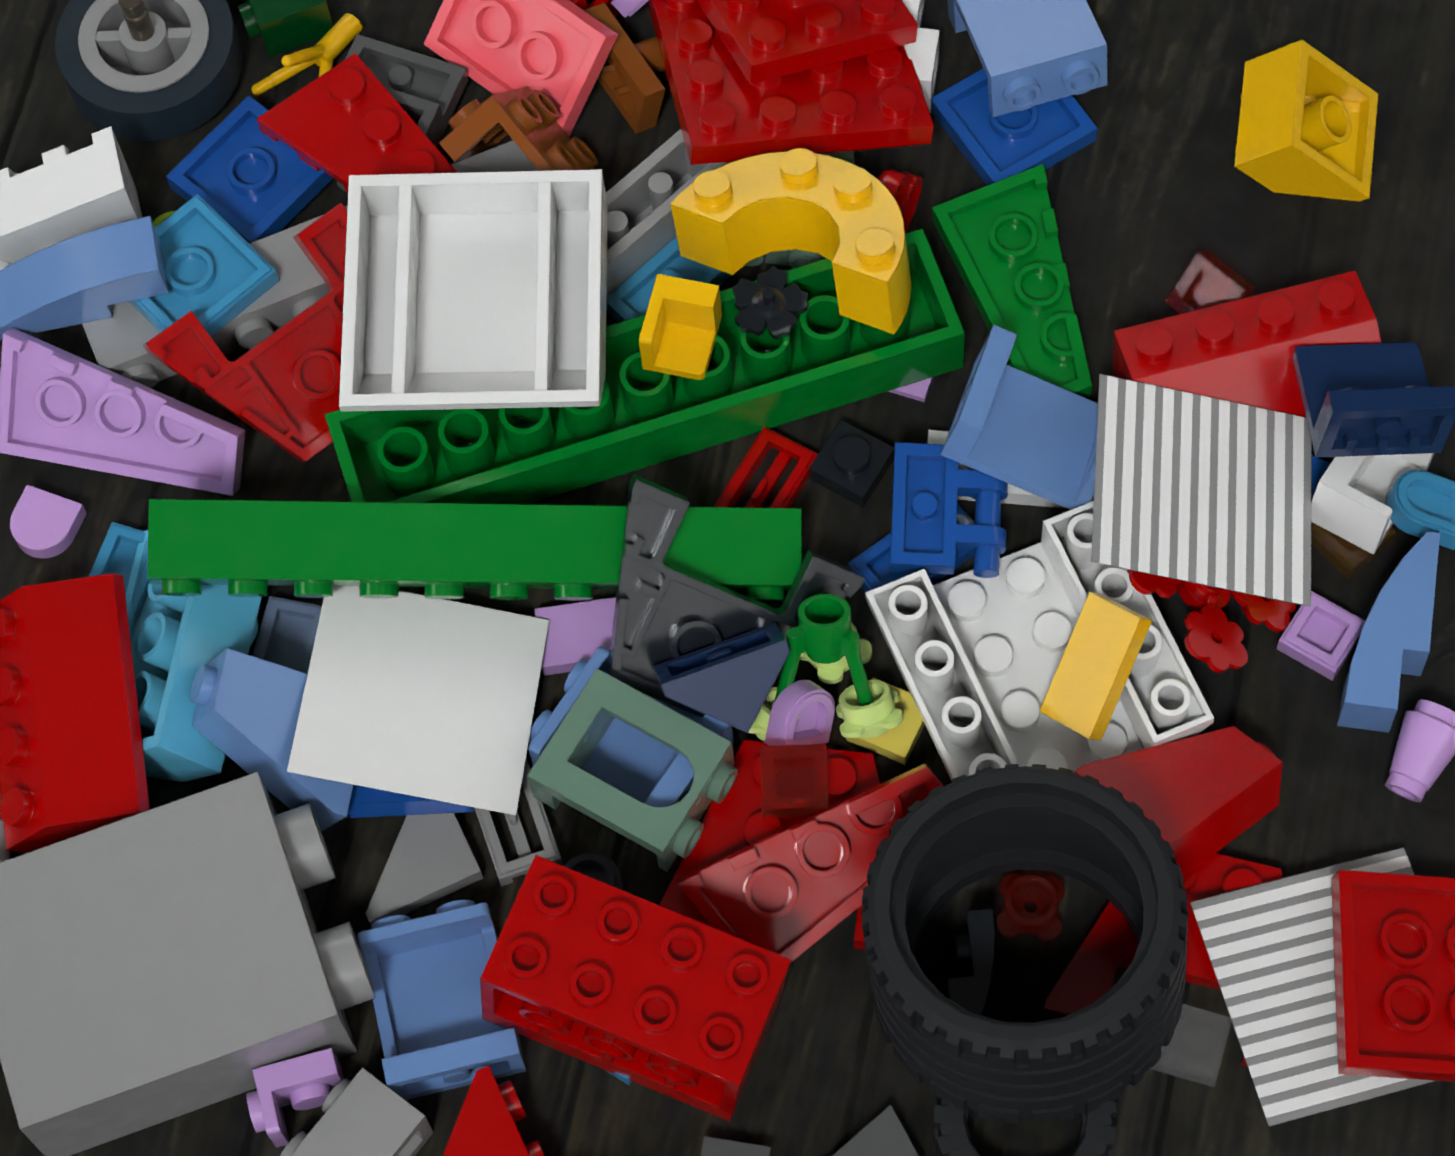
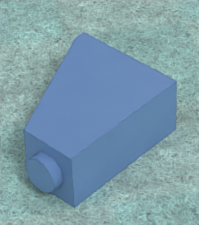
(252, 717)

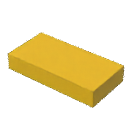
(1095, 666)

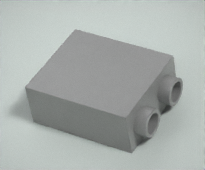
(167, 965)

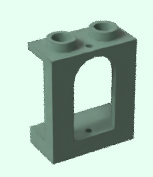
(662, 830)

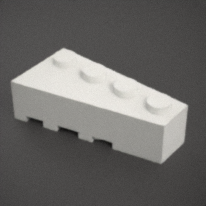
(65, 197)

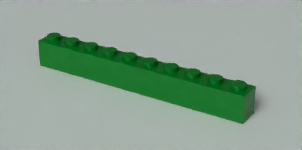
(451, 548)

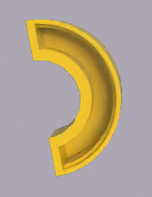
(807, 206)

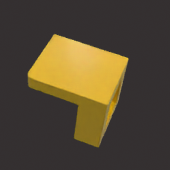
(680, 327)

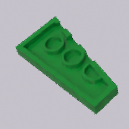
(1016, 275)

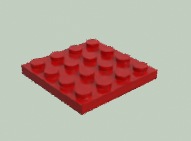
(824, 109)

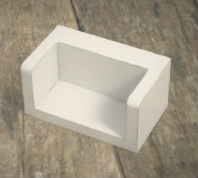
(1353, 496)

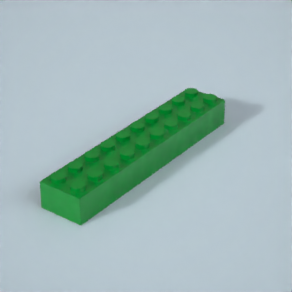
(652, 414)

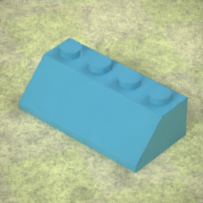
(167, 649)

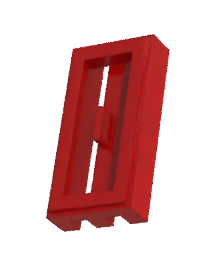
(751, 463)

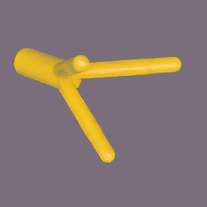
(320, 54)

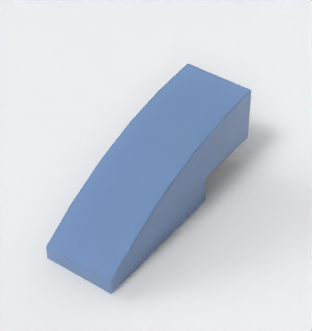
(82, 278)
(1392, 640)

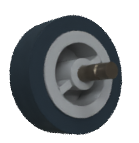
(149, 63)

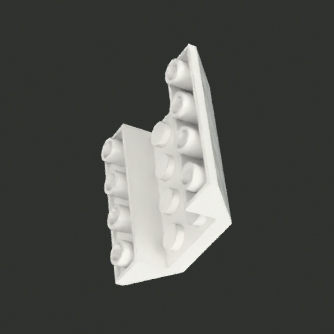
(989, 648)

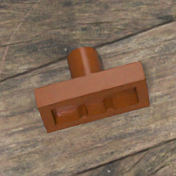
(630, 74)

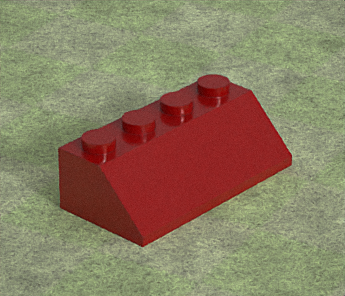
(1247, 345)
(67, 712)

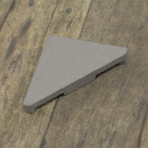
(424, 865)

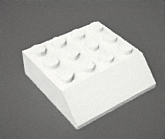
(474, 291)

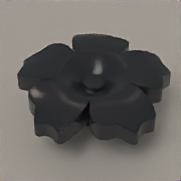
(769, 304)

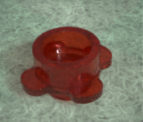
(1030, 888)

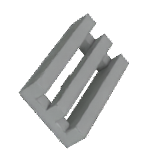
(520, 866)

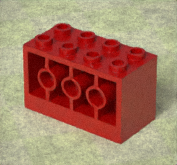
(632, 987)

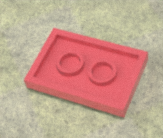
(525, 44)

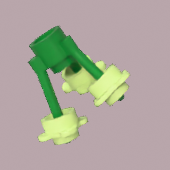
(833, 647)

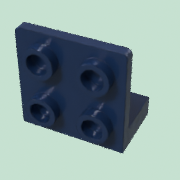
(1372, 400)

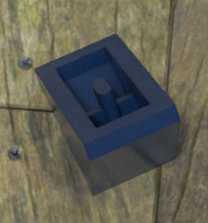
(727, 677)

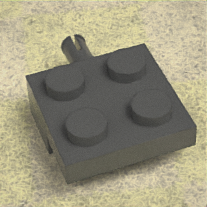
(419, 83)

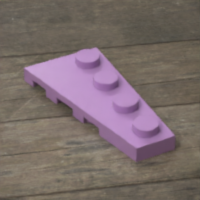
(100, 421)

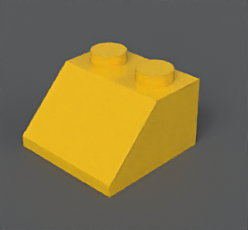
(1306, 125)

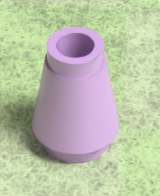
(1422, 749)

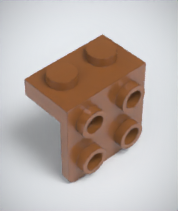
(530, 123)

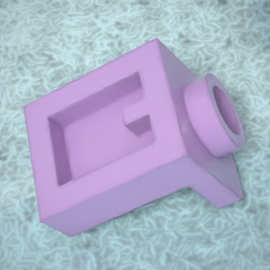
(294, 1082)

